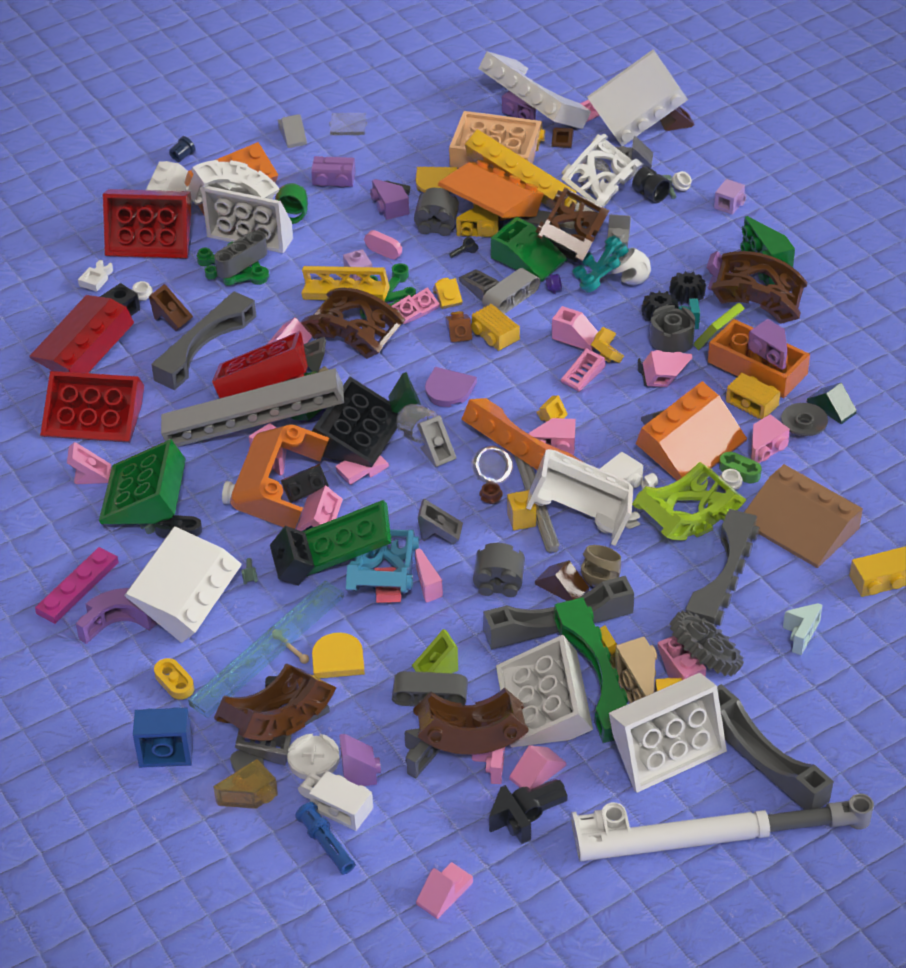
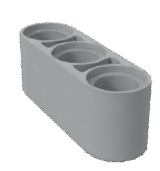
(512, 290)

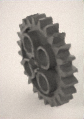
(706, 643)

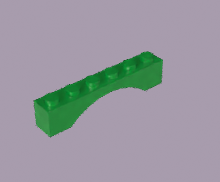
(576, 623)

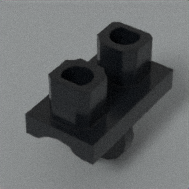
(304, 483)

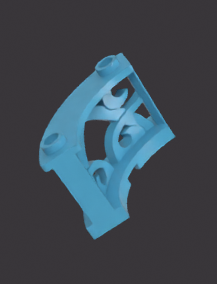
(360, 572)

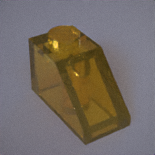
(247, 787)

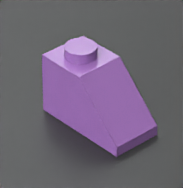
(358, 761)

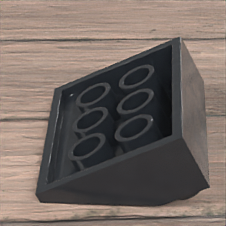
(358, 426)

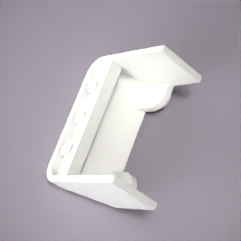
(583, 489)

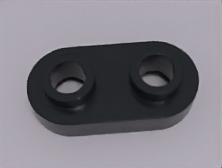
(187, 523)

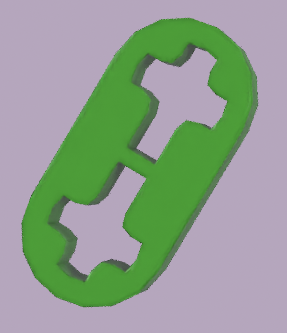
(748, 468)

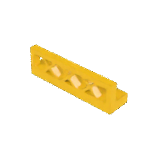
(318, 288)

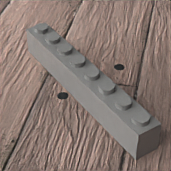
(253, 408)

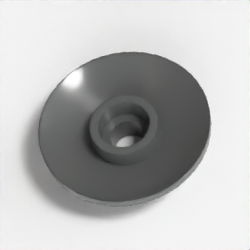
(804, 419)

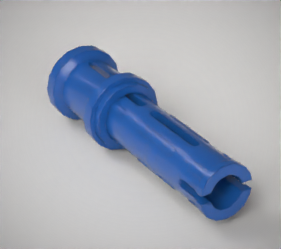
(319, 829)

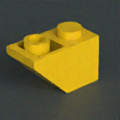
(477, 223)

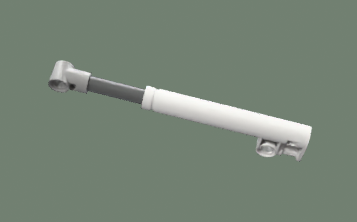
(602, 838)

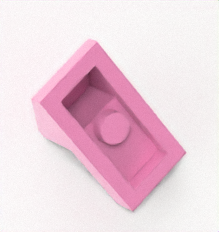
(88, 466)
(494, 763)
(443, 889)

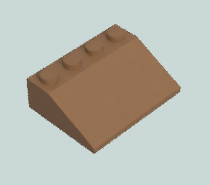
(804, 516)

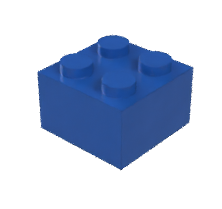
(163, 737)

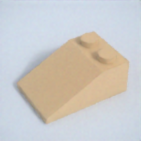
(636, 668)

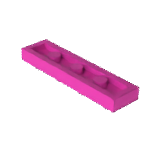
(76, 585)

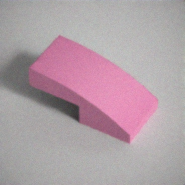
(352, 472)

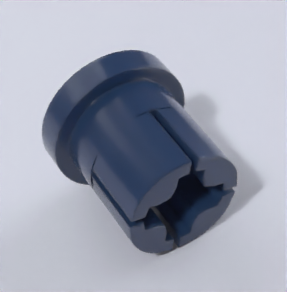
(182, 149)

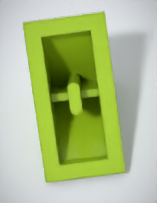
(439, 656)

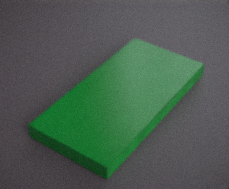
(349, 536)

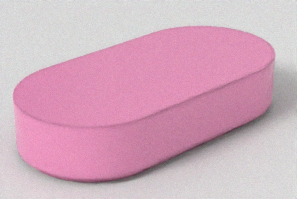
(383, 244)

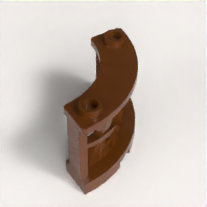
(592, 220)
(743, 288)
(329, 320)
(260, 714)
(471, 728)

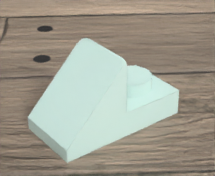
(803, 624)

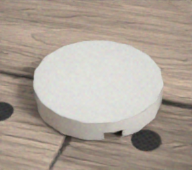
(313, 755)

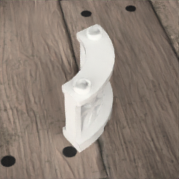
(232, 177)
(603, 191)

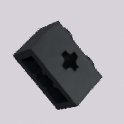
(291, 555)

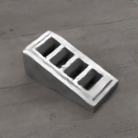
(480, 286)
(270, 753)

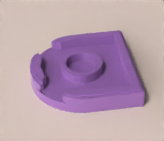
(449, 387)

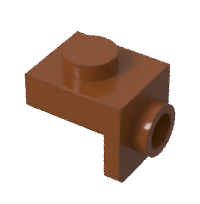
(459, 326)

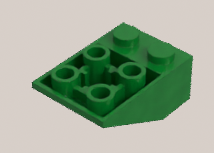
(767, 241)
(521, 248)

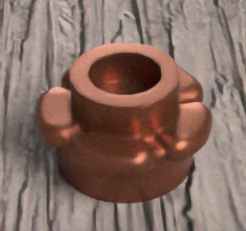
(491, 493)

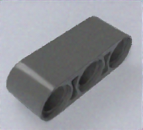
(240, 254)
(412, 687)

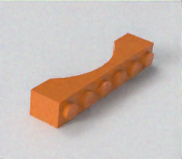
(494, 424)

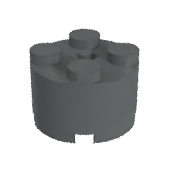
(436, 211)
(672, 329)
(498, 570)

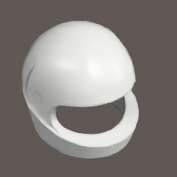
(634, 267)

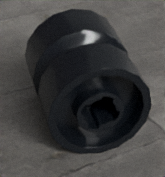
(651, 184)

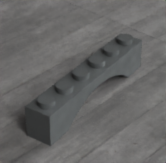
(231, 314)
(736, 538)
(513, 625)
(799, 780)

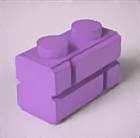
(333, 171)

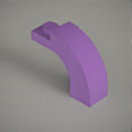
(108, 609)

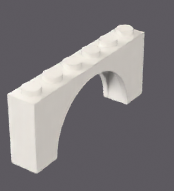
(512, 76)

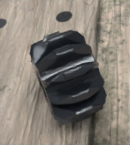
(687, 287)
(654, 301)

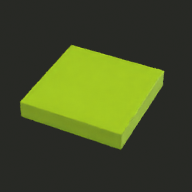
(718, 325)

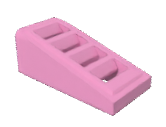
(586, 357)
(429, 579)

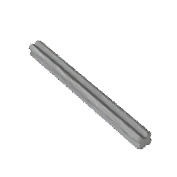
(542, 516)

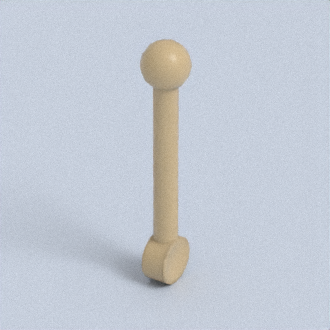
(302, 657)

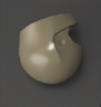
(600, 564)

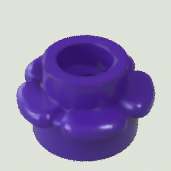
(554, 283)

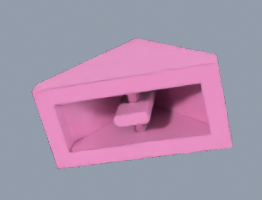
(536, 767)

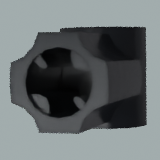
(541, 798)

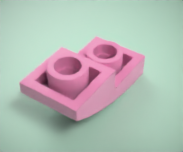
(417, 305)

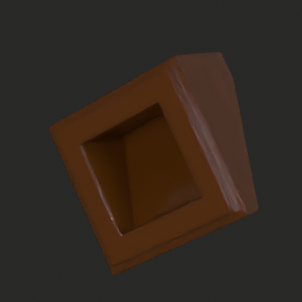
(562, 137)

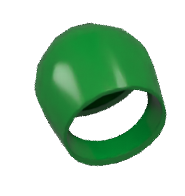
(293, 200)

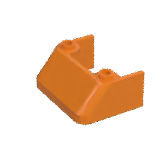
(261, 495)

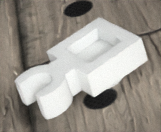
(95, 278)

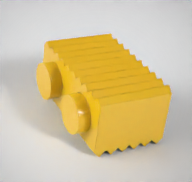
(495, 327)
(752, 396)

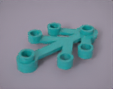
(605, 264)

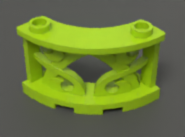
(679, 524)

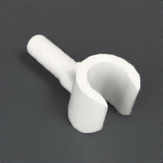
(650, 480)
(632, 522)

